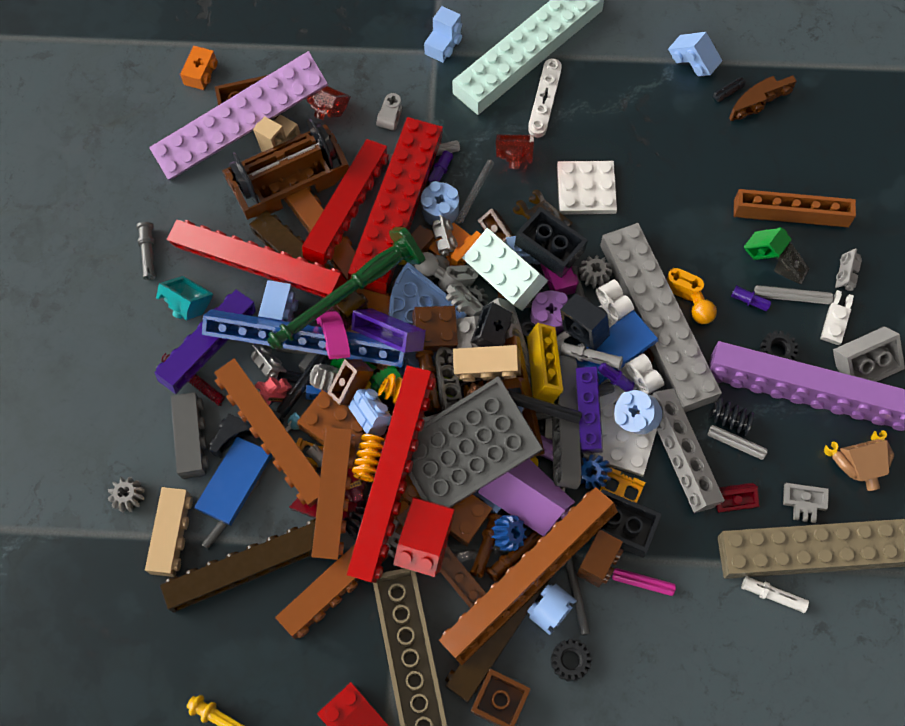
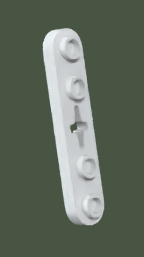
(541, 112)

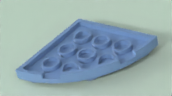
(412, 291)

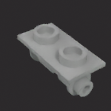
(444, 229)
(849, 263)
(264, 356)

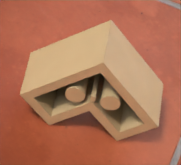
(275, 132)

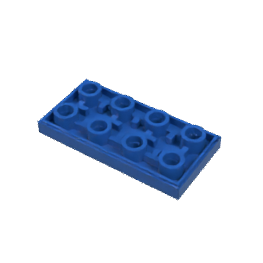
(627, 339)
(233, 481)

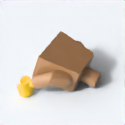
(864, 460)

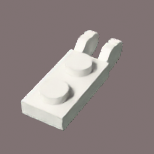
(837, 319)

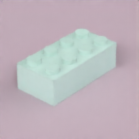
(504, 269)

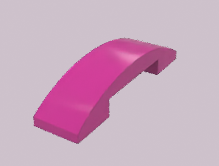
(335, 335)

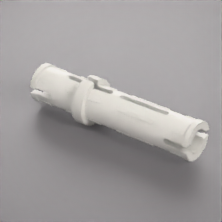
(764, 591)

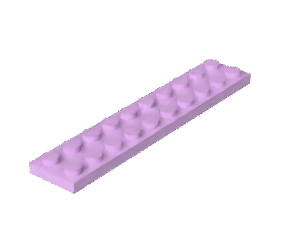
(238, 115)

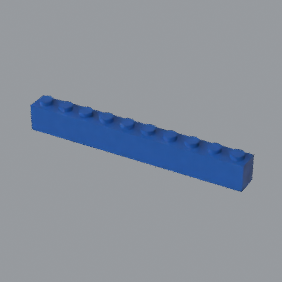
(309, 339)

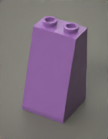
(530, 496)

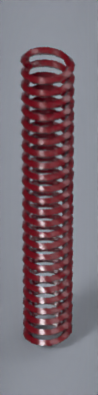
(208, 393)

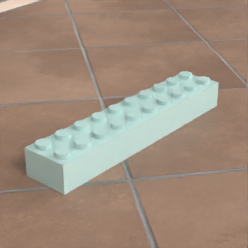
(522, 51)

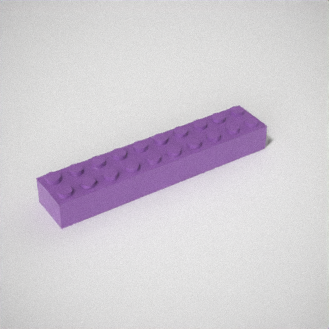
(809, 385)

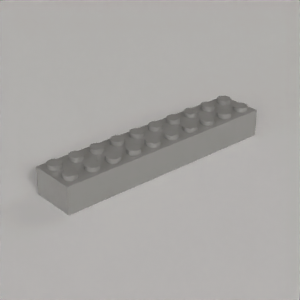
(653, 301)

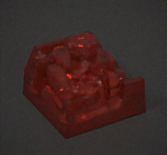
(328, 102)
(515, 149)

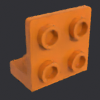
(464, 242)

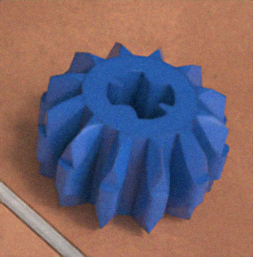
(596, 463)
(509, 533)

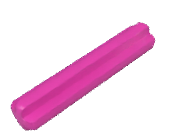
(643, 581)

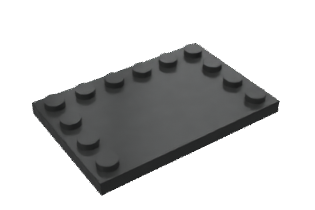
(471, 445)

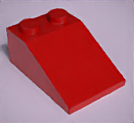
(424, 537)
(350, 709)

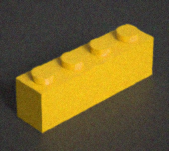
(544, 363)

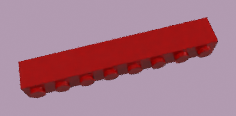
(345, 202)

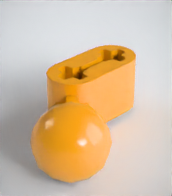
(690, 288)

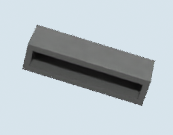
(189, 435)

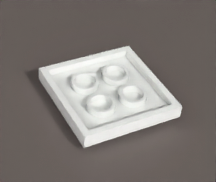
(586, 187)
(624, 448)

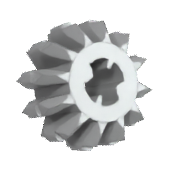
(602, 270)
(323, 376)
(129, 486)

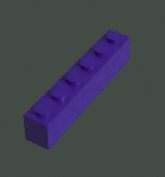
(199, 348)

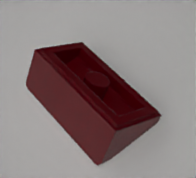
(739, 497)

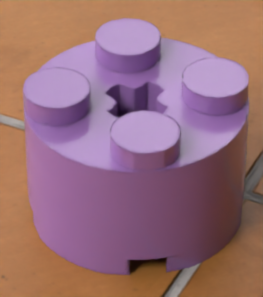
(547, 303)

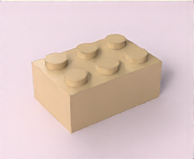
(487, 362)

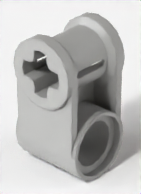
(390, 112)

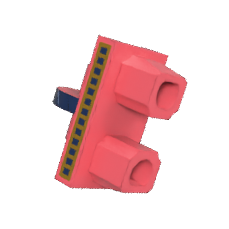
(273, 390)

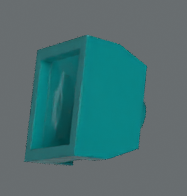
(184, 297)

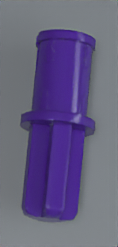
(440, 167)
(750, 298)
(616, 377)

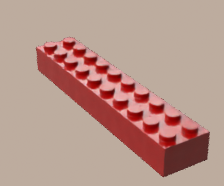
(398, 194)

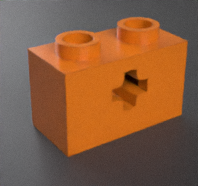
(199, 68)

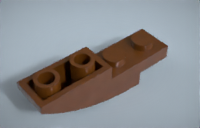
(756, 97)

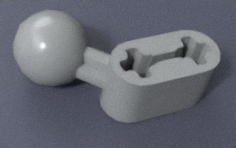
(453, 274)

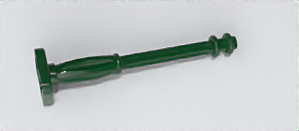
(403, 249)

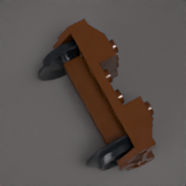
(286, 170)

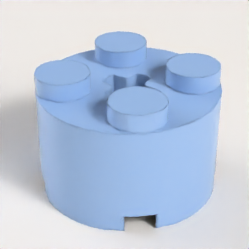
(439, 200)
(627, 408)
(551, 608)

